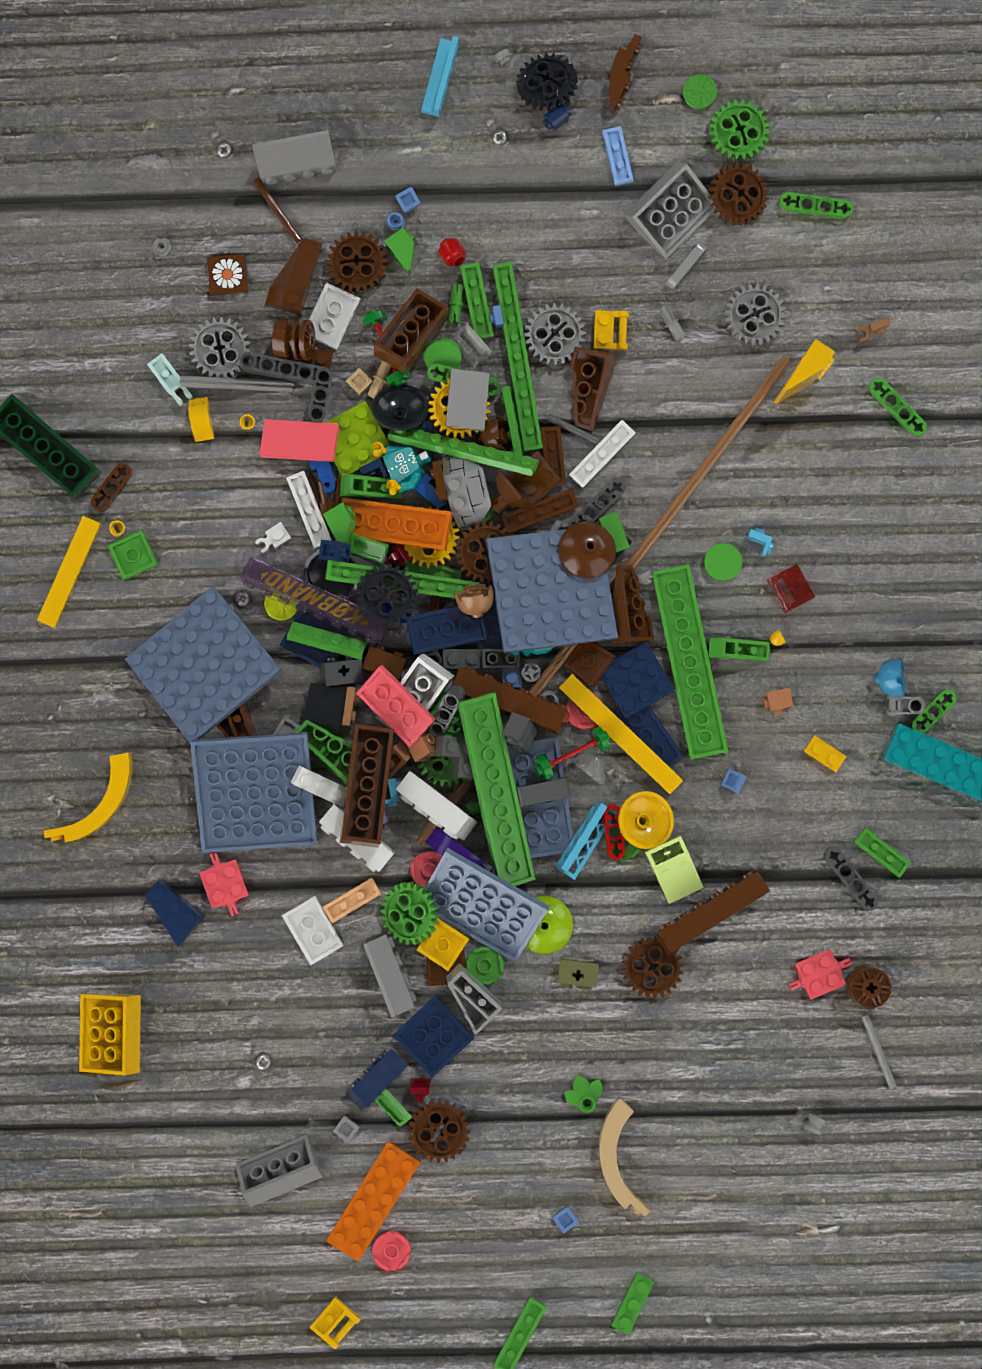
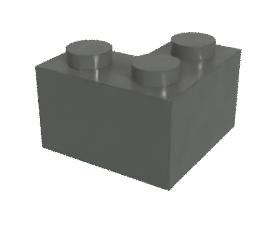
(518, 731)
(457, 749)

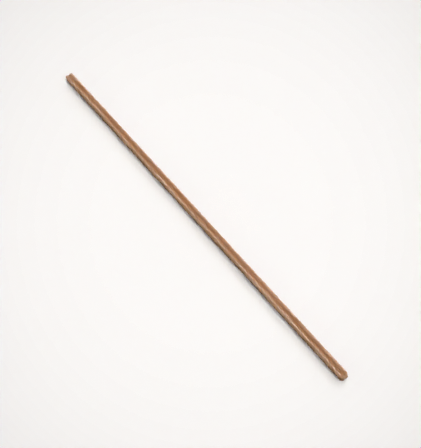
(648, 542)

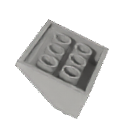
(295, 157)
(671, 209)

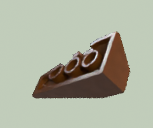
(294, 281)
(591, 378)
(629, 610)

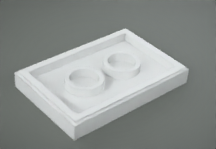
(333, 315)
(312, 930)

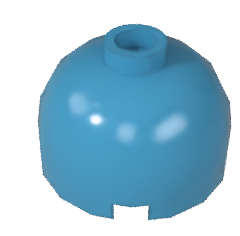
(891, 677)

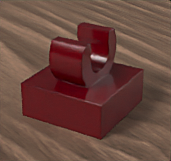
(397, 556)
(419, 1088)

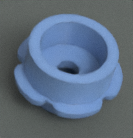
(395, 216)

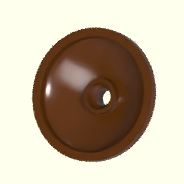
(581, 560)

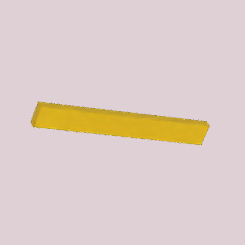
(621, 734)

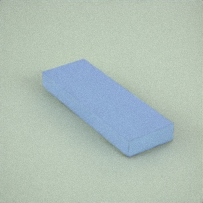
(618, 156)

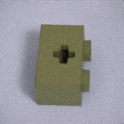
(570, 966)

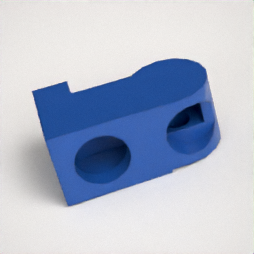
(325, 475)
(427, 492)

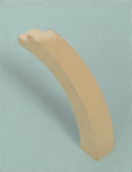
(609, 1135)

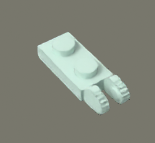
(168, 377)

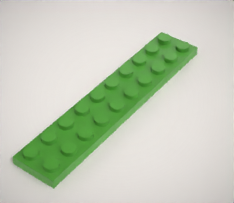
(689, 662)
(496, 789)

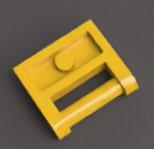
(604, 330)
(330, 1318)

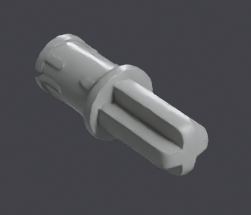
(672, 323)

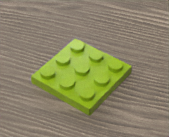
(355, 439)

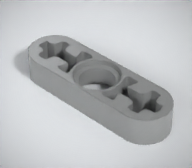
(686, 266)

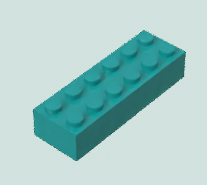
(935, 761)

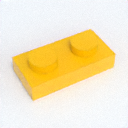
(824, 753)

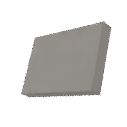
(467, 399)

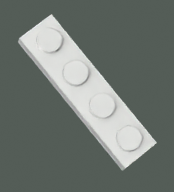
(602, 454)
(308, 508)
(319, 786)

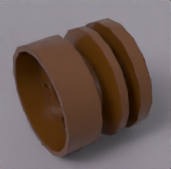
(293, 339)
(860, 978)

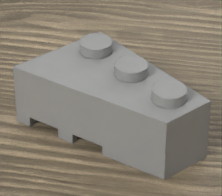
(473, 997)

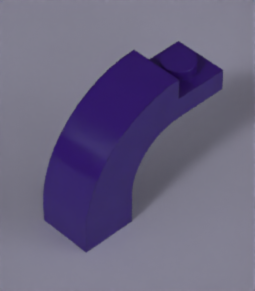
(441, 841)

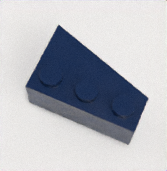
(174, 911)
(376, 1079)

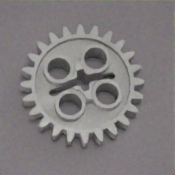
(747, 300)
(542, 323)
(203, 351)

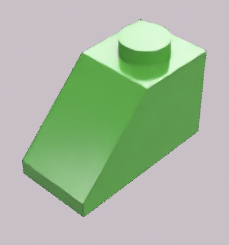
(402, 248)
(341, 522)

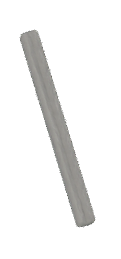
(236, 383)

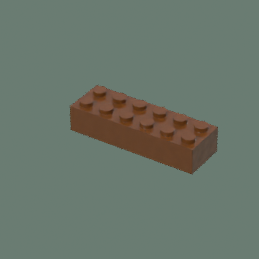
(539, 710)
(366, 785)
(712, 913)

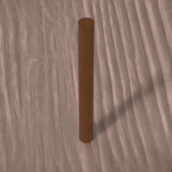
(277, 210)

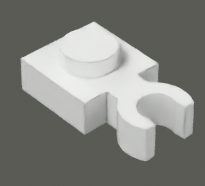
(276, 535)

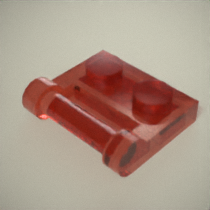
(796, 585)

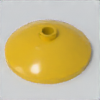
(656, 816)

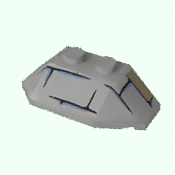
(466, 491)

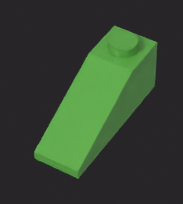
(366, 487)
(739, 649)

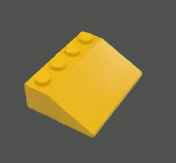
(811, 367)
(110, 1033)

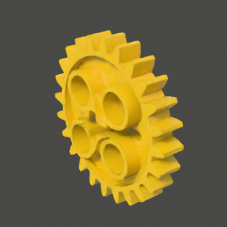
(438, 410)
(438, 555)

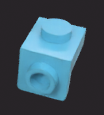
(758, 535)
(393, 784)

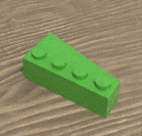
(328, 749)

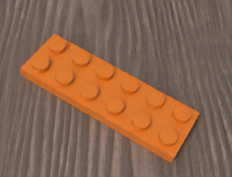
(401, 524)
(373, 1201)

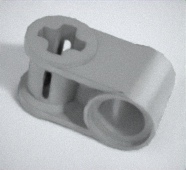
(901, 705)

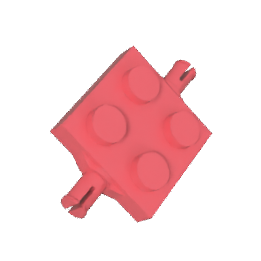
(223, 884)
(820, 974)

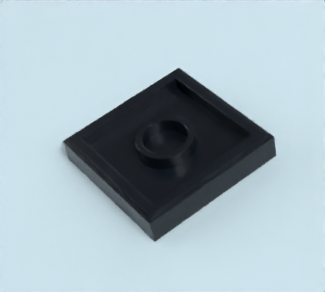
(325, 705)

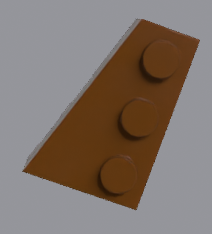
(238, 723)

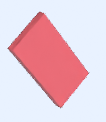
(299, 440)
(396, 706)

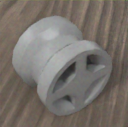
(532, 670)
(815, 1124)

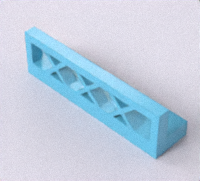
(440, 76)
(581, 838)

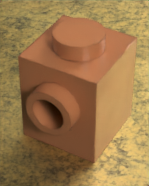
(778, 700)
(423, 748)

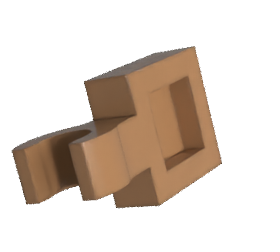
(876, 327)

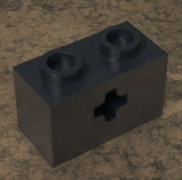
(350, 674)

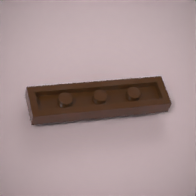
(539, 511)

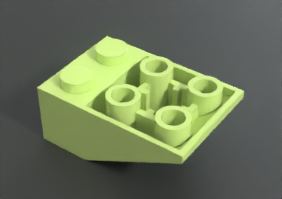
(674, 869)

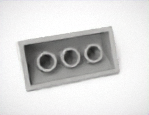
(389, 974)
(278, 1171)

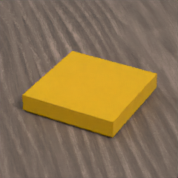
(443, 945)

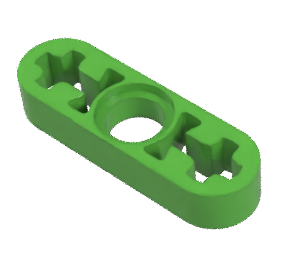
(939, 698)

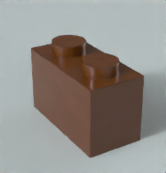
(392, 662)

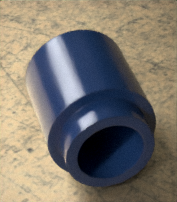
(556, 118)

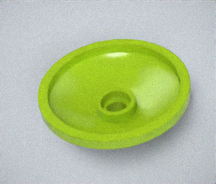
(558, 931)

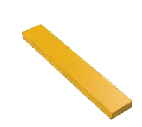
(69, 572)

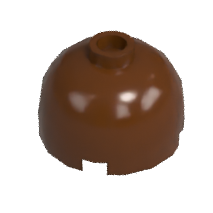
(495, 435)

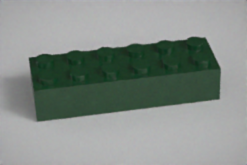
(46, 448)

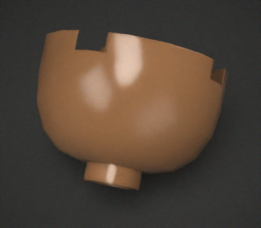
(475, 599)

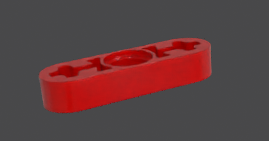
(609, 847)

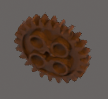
(748, 181)
(357, 245)
(469, 558)
(637, 977)
(424, 1122)

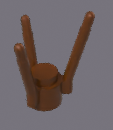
(323, 503)

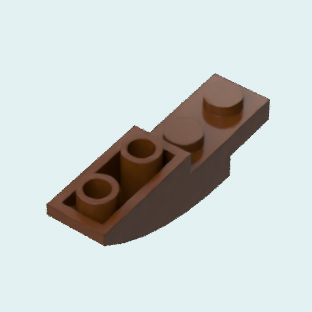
(619, 76)

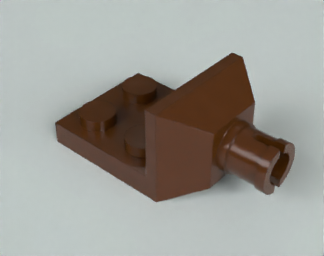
(522, 489)

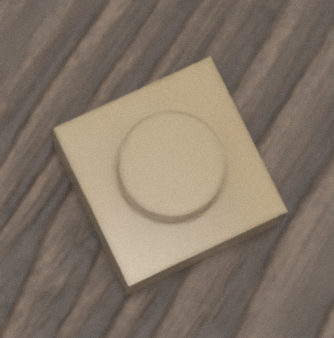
(359, 381)

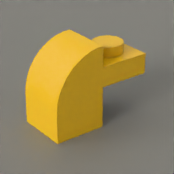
(200, 419)

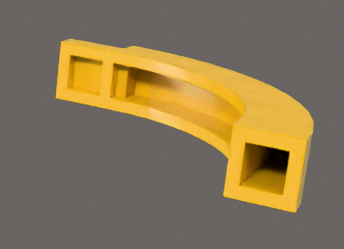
(114, 797)

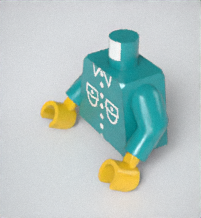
(403, 466)

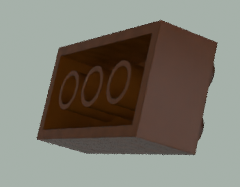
(411, 331)

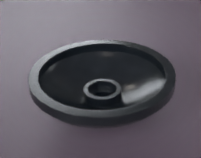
(400, 407)
(315, 574)

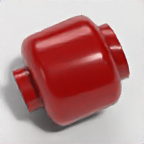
(452, 252)

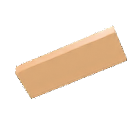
(352, 900)

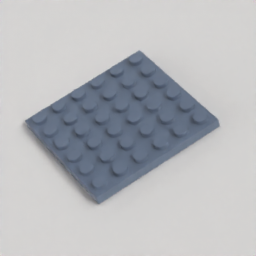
(541, 600)
(203, 665)
(248, 792)

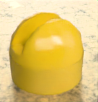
(251, 422)
(120, 526)
(776, 638)

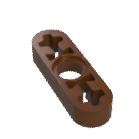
(115, 472)

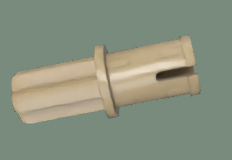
(379, 379)

